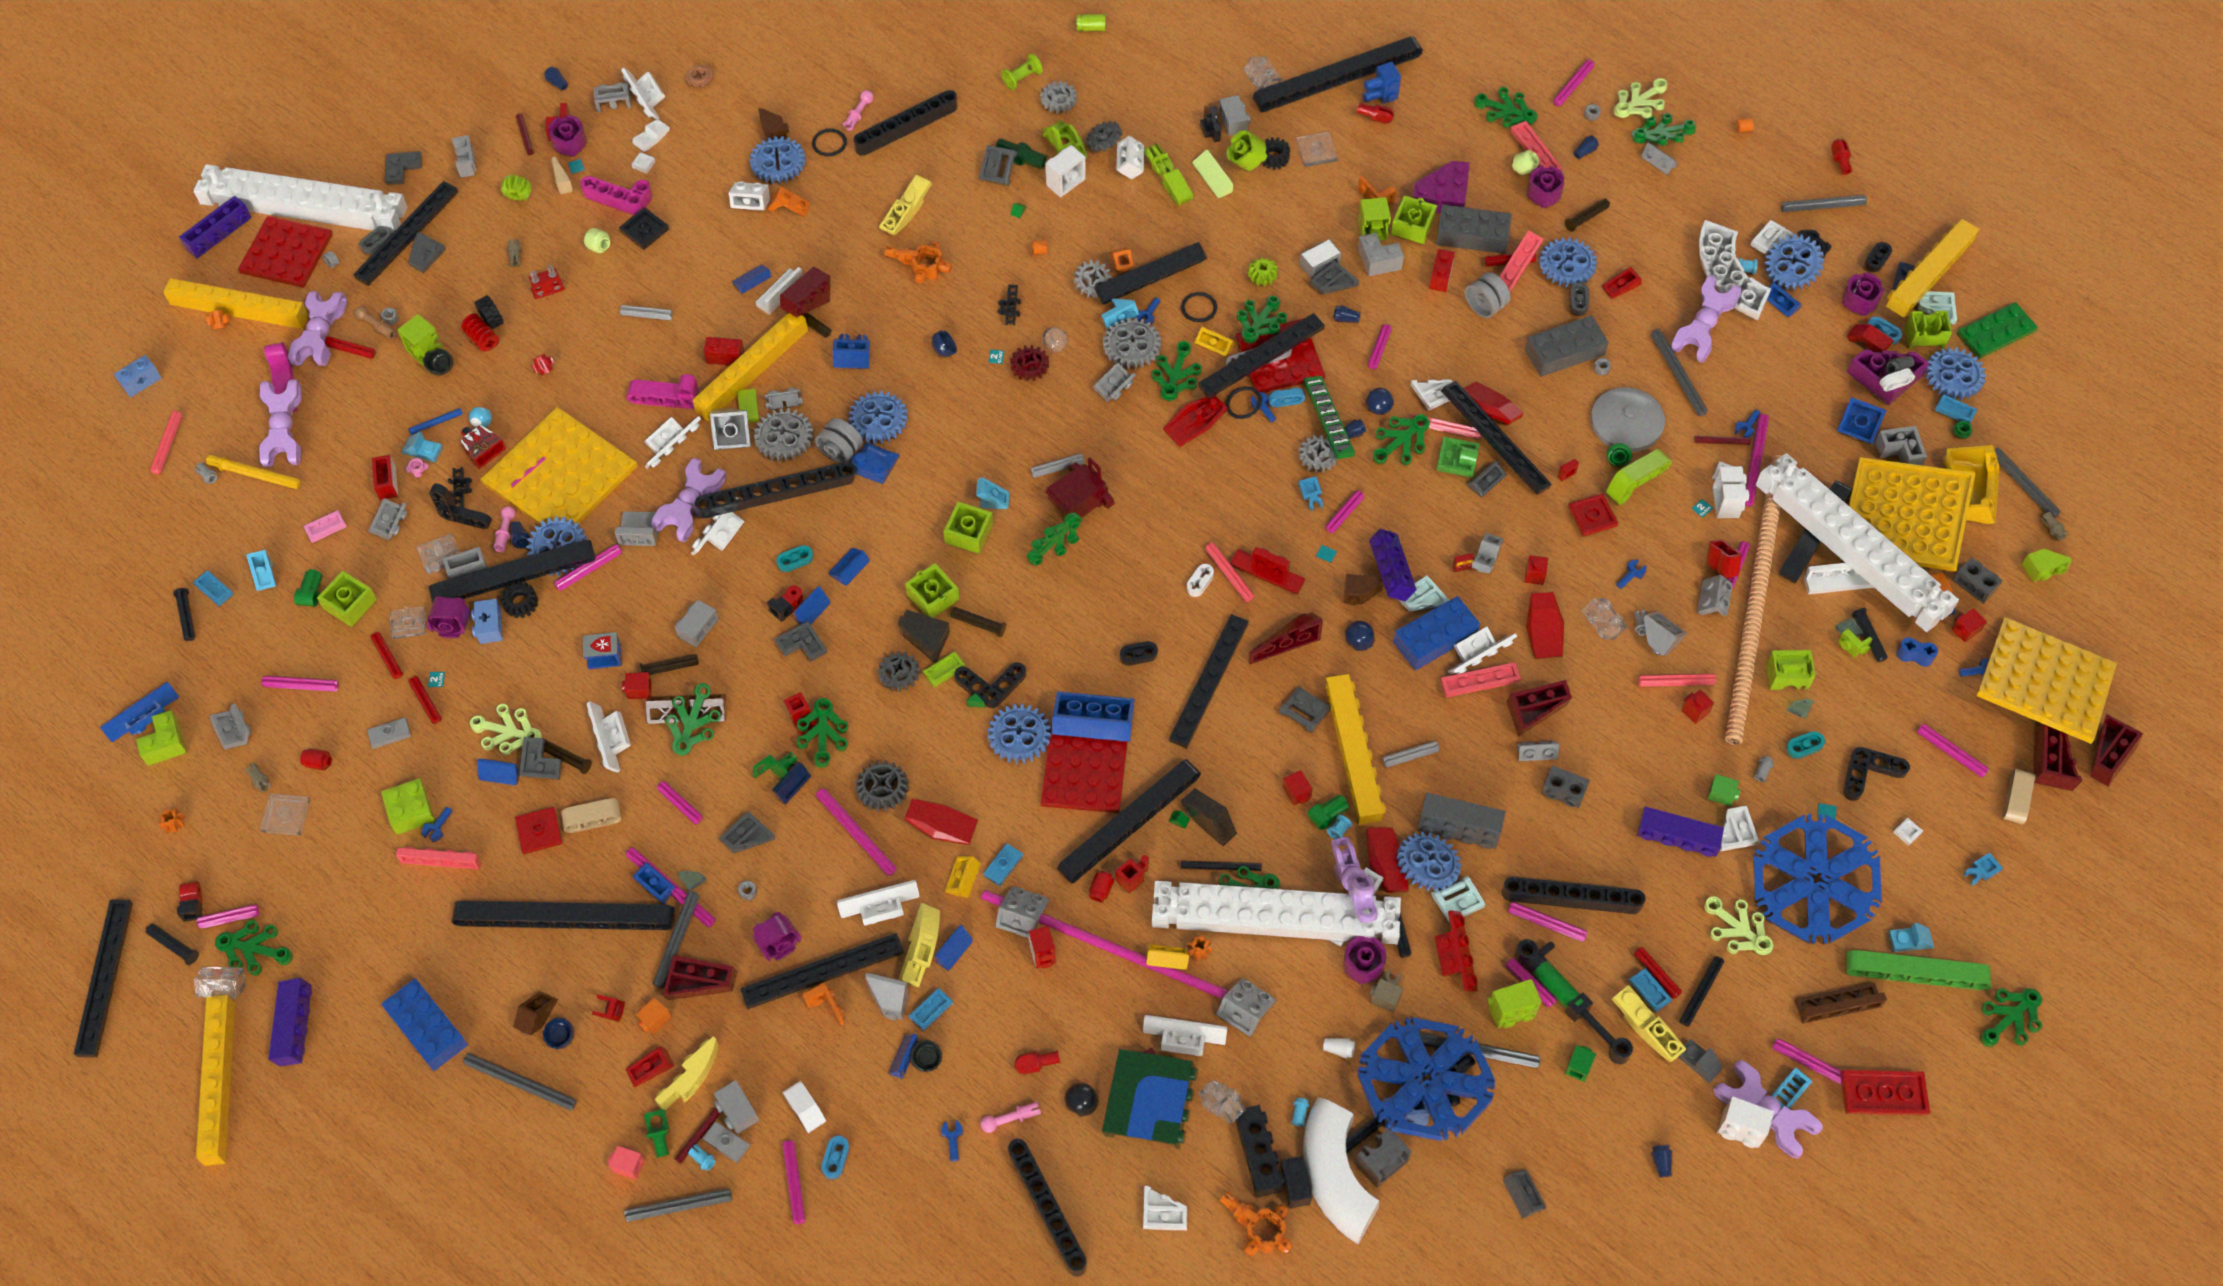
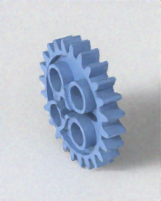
(764, 160)
(1798, 247)
(1568, 262)
(1955, 373)
(874, 413)
(540, 543)
(1020, 718)
(1429, 861)

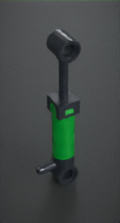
(1576, 1004)

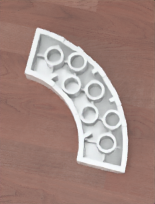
(1719, 260)
(1329, 1172)

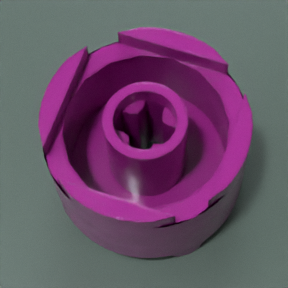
(567, 135)
(1545, 186)
(1862, 293)
(448, 617)
(776, 937)
(1364, 959)

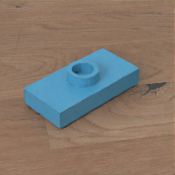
(1955, 409)
(213, 588)
(1003, 864)
(1650, 990)
(931, 1009)

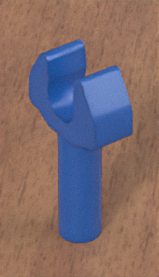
(1148, 313)
(1265, 409)
(1747, 425)
(1632, 573)
(1974, 670)
(436, 826)
(952, 1137)

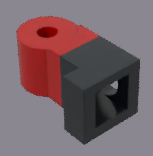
(786, 603)
(190, 901)

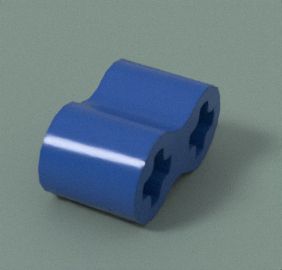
(1918, 652)

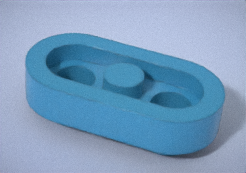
(1887, 328)
(1286, 397)
(835, 1158)

